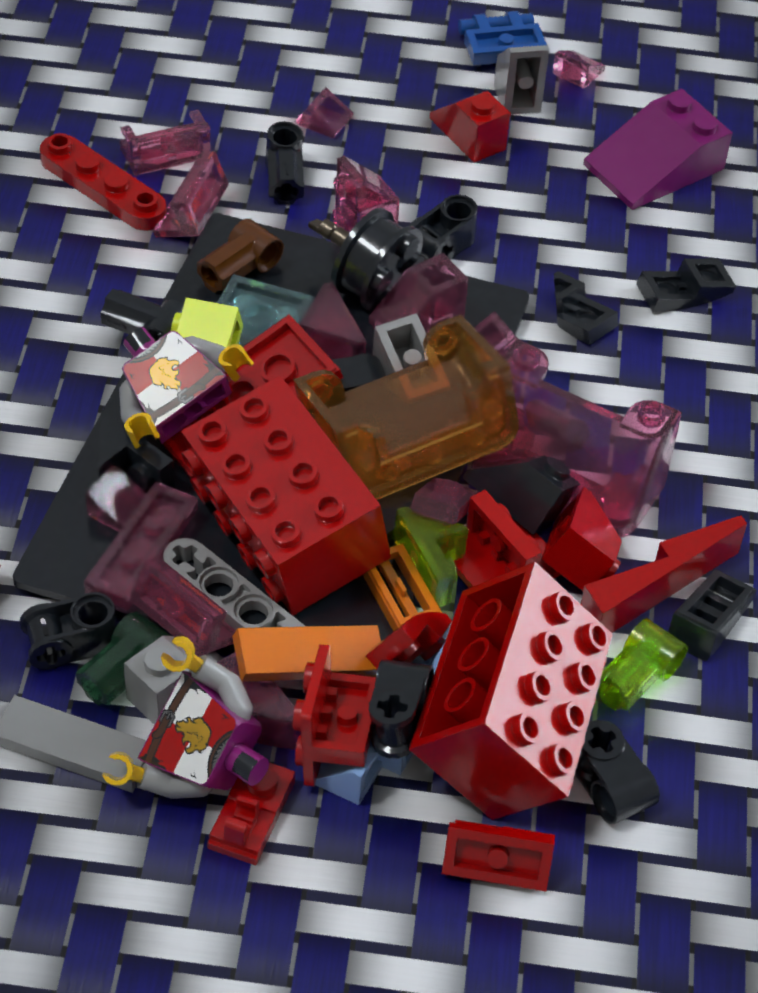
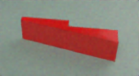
(677, 564)

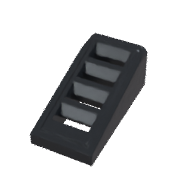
(707, 617)

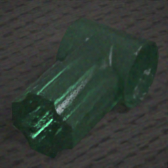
(104, 674)

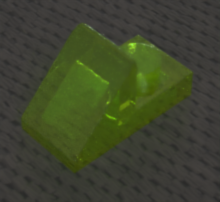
(433, 549)

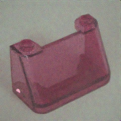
(609, 454)

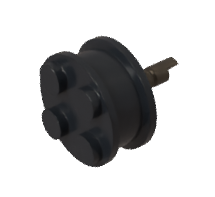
(371, 255)

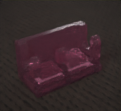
(166, 147)

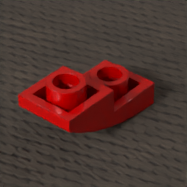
(415, 637)

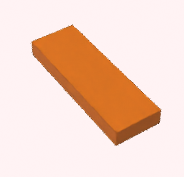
(284, 651)

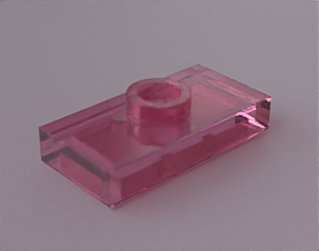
(443, 500)

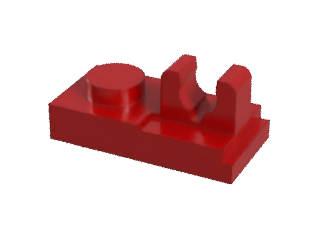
(251, 815)
(498, 854)

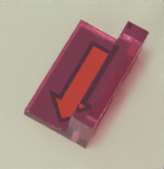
(194, 198)
(181, 607)

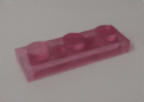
(151, 527)

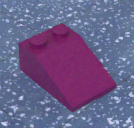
(661, 150)

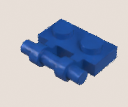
(490, 36)

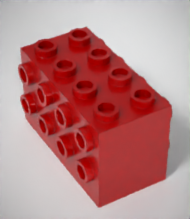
(285, 495)
(513, 693)

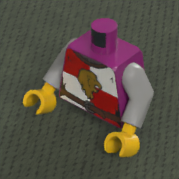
(173, 382)
(200, 735)

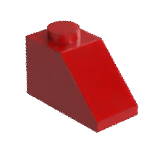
(475, 125)
(583, 542)

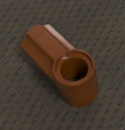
(247, 249)

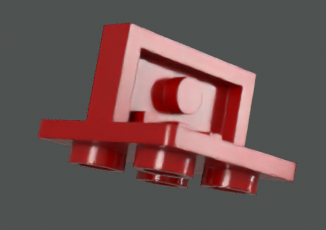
(496, 543)
(332, 717)

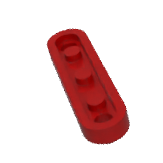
(102, 181)

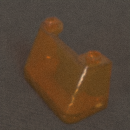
(420, 417)

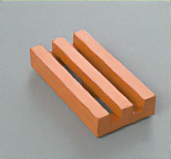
(396, 585)

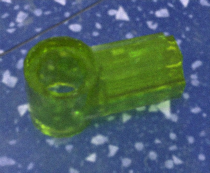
(646, 657)

